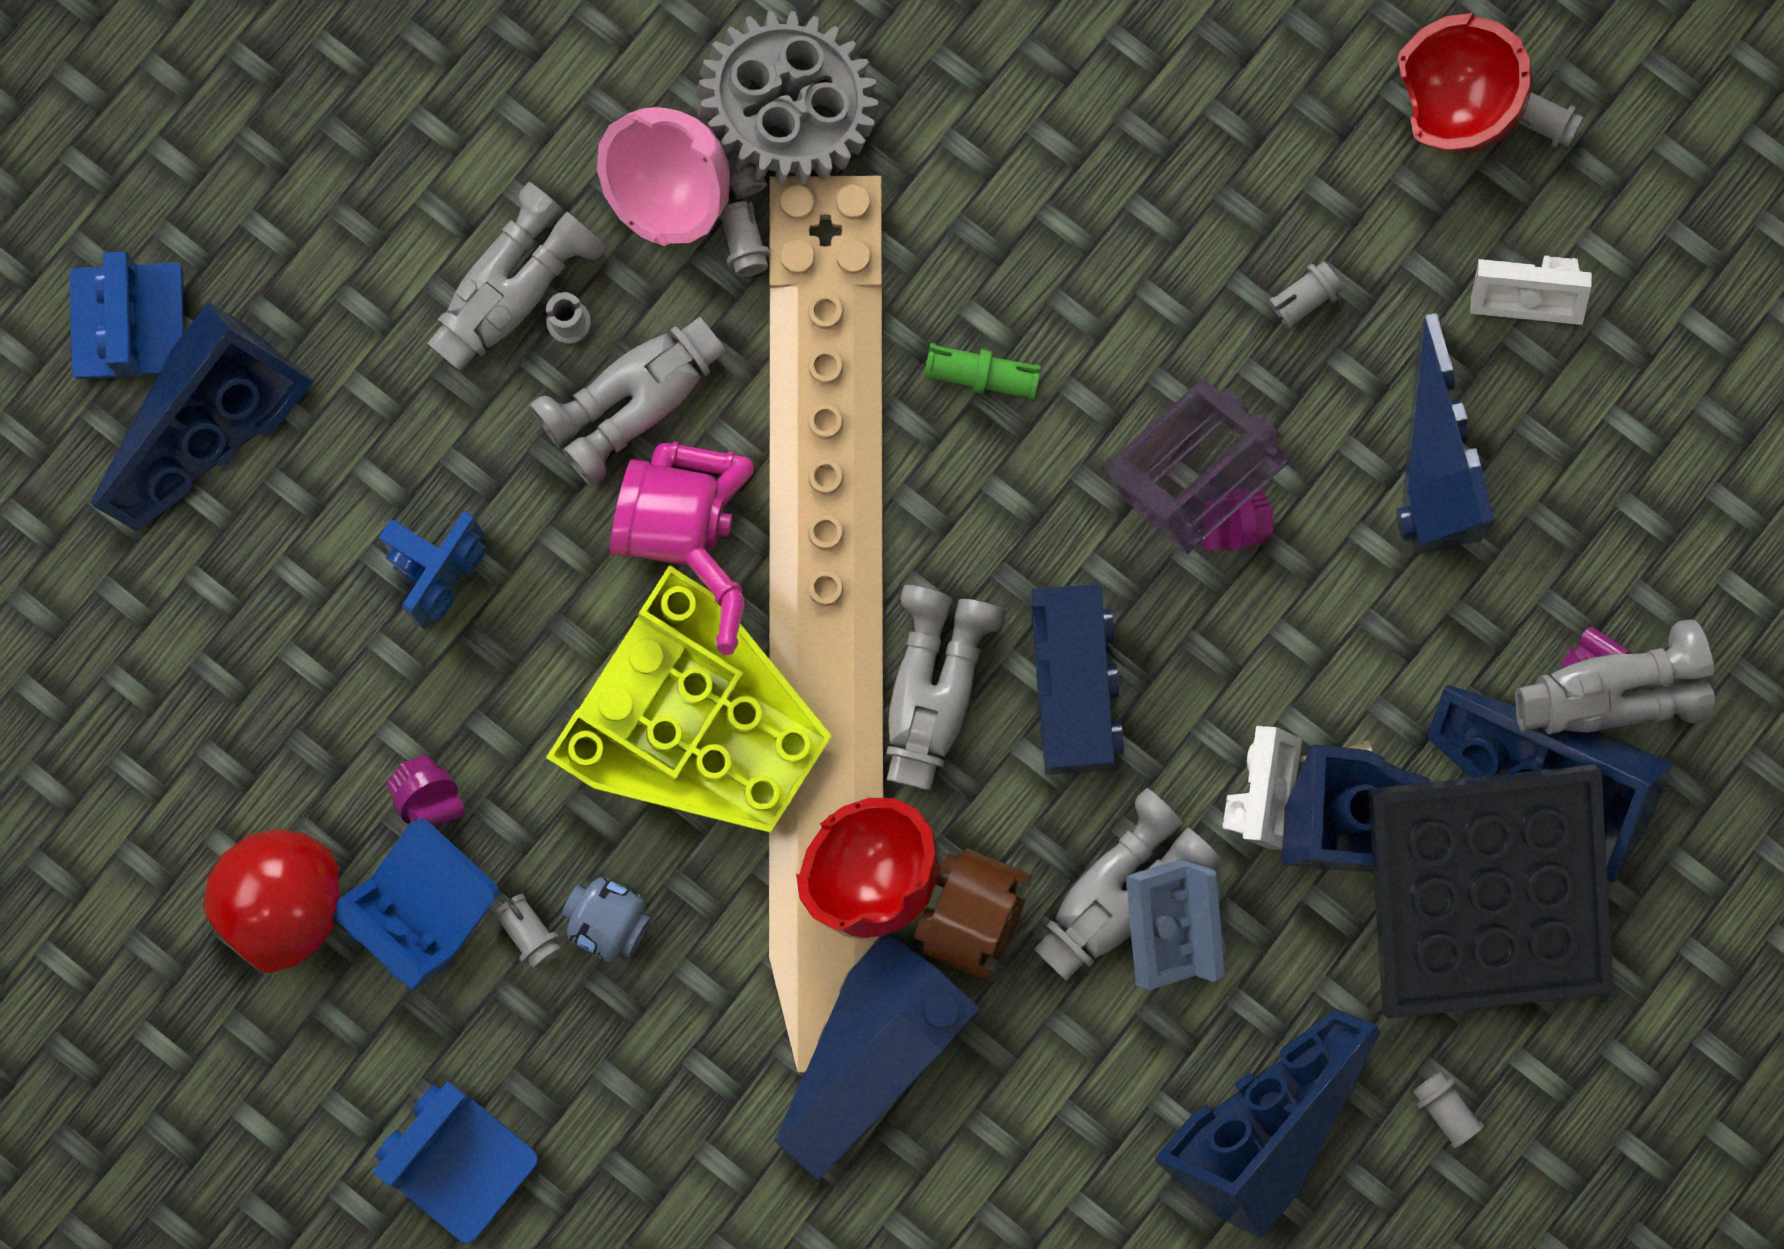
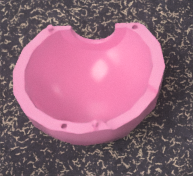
(664, 174)

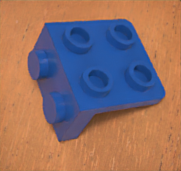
(418, 905)
(455, 1161)

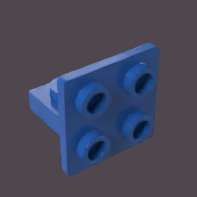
(124, 317)
(431, 567)

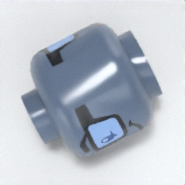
(606, 919)

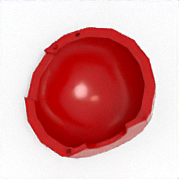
(1465, 83)
(869, 868)
(273, 897)

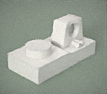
(1529, 292)
(1272, 775)

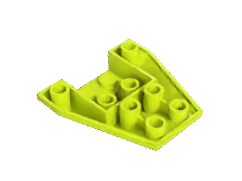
(689, 723)

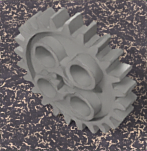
(763, 57)

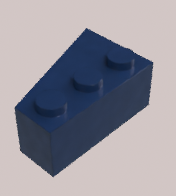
(1075, 679)

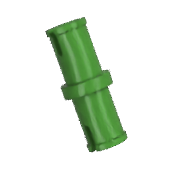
(982, 371)

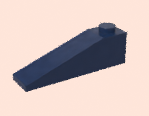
(204, 405)
(1443, 482)
(1487, 741)
(1330, 808)
(879, 1038)
(1263, 1140)

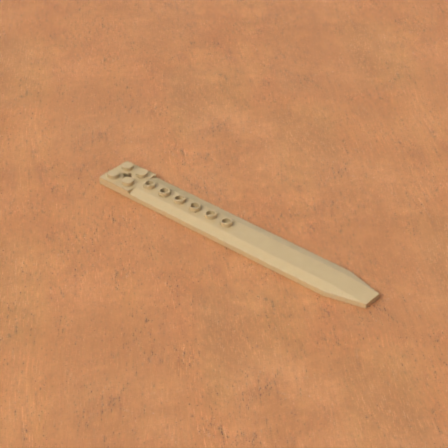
(824, 550)

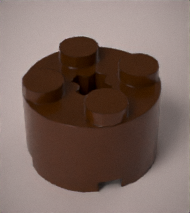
(973, 912)

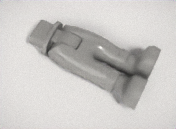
(493, 305)
(653, 374)
(1591, 693)
(925, 716)
(1096, 908)

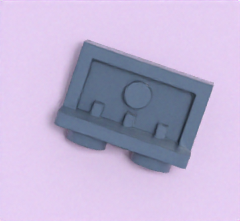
(1175, 924)

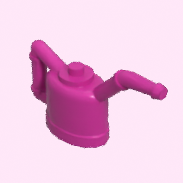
(679, 514)

